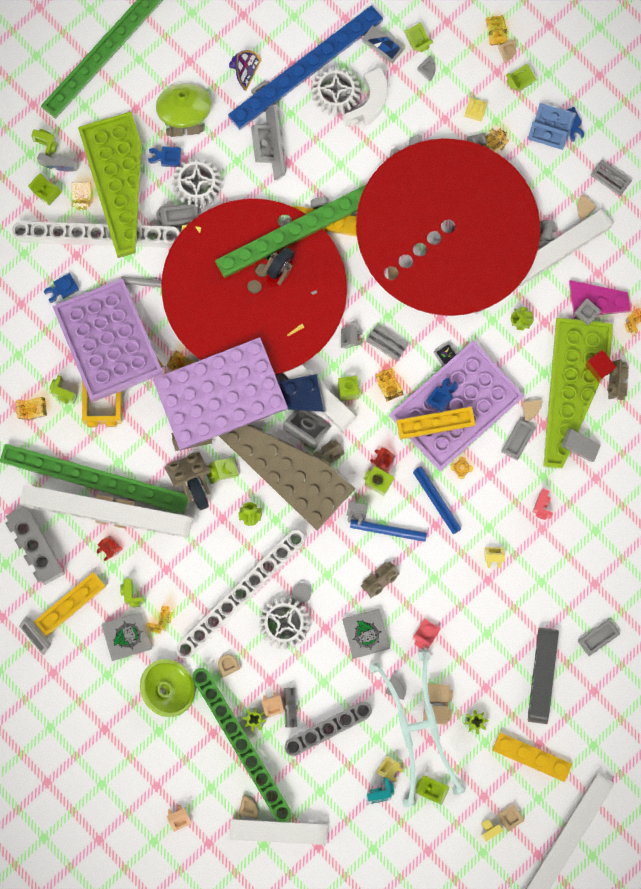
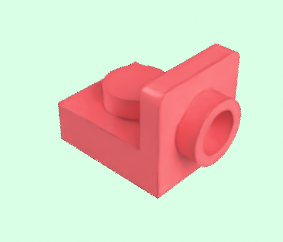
(542, 501)
(425, 634)

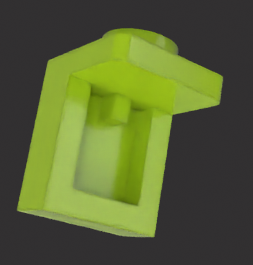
(418, 37)
(521, 78)
(45, 138)
(44, 189)
(64, 396)
(222, 470)
(127, 591)
(432, 789)

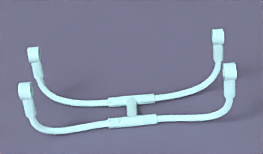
(407, 728)

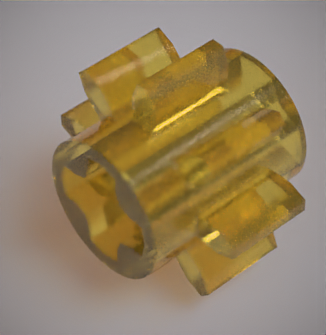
(497, 139)

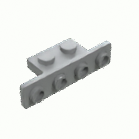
(268, 143)

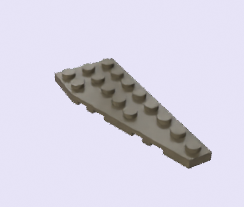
(298, 477)

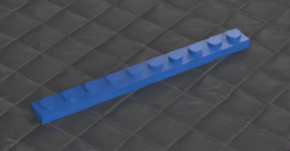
(305, 68)

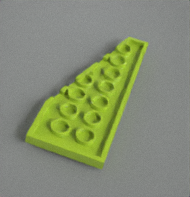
(115, 164)
(571, 381)

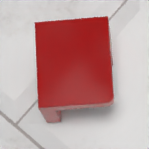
(600, 365)

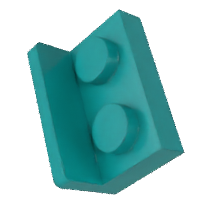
(377, 795)

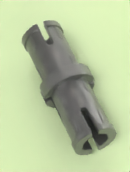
(290, 707)

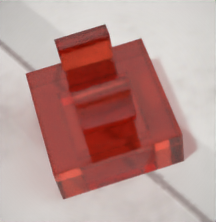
(384, 459)
(109, 547)

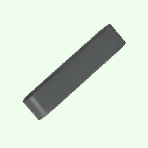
(543, 675)

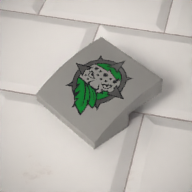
(366, 633)
(126, 636)

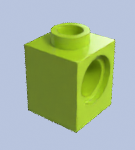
(348, 388)
(382, 488)

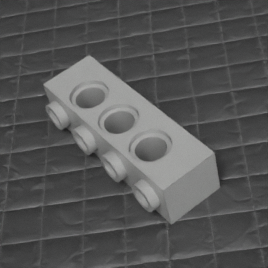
(24, 517)

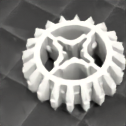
(328, 91)
(204, 182)
(276, 618)

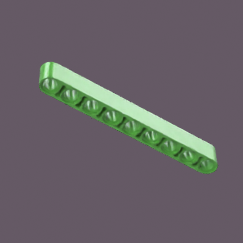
(233, 738)

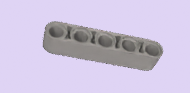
(335, 722)

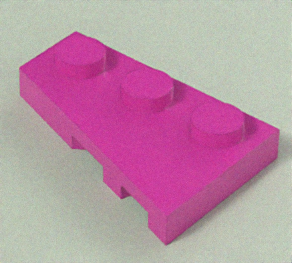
(606, 299)

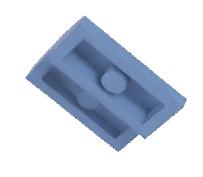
(551, 126)

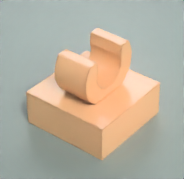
(272, 706)
(178, 819)

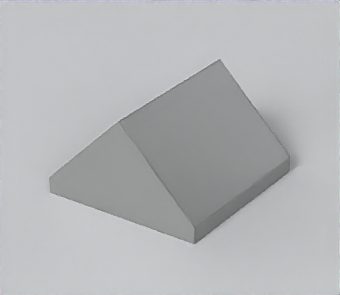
(306, 427)

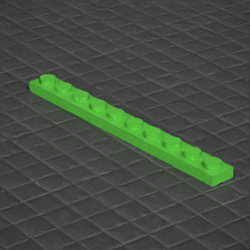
(99, 56)
(289, 233)
(94, 479)

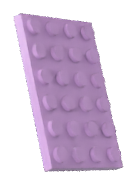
(107, 340)
(479, 386)
(220, 394)

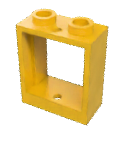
(94, 421)

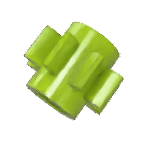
(522, 318)
(250, 514)
(255, 714)
(473, 726)

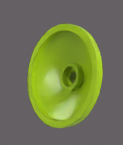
(183, 105)
(174, 682)

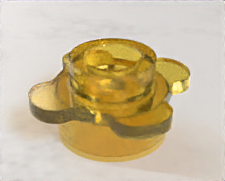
(456, 468)

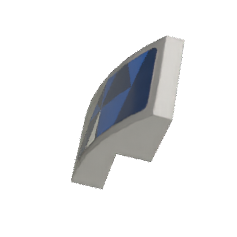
(383, 44)
(61, 164)

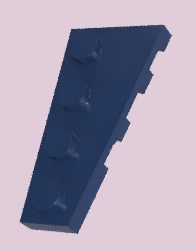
(303, 393)

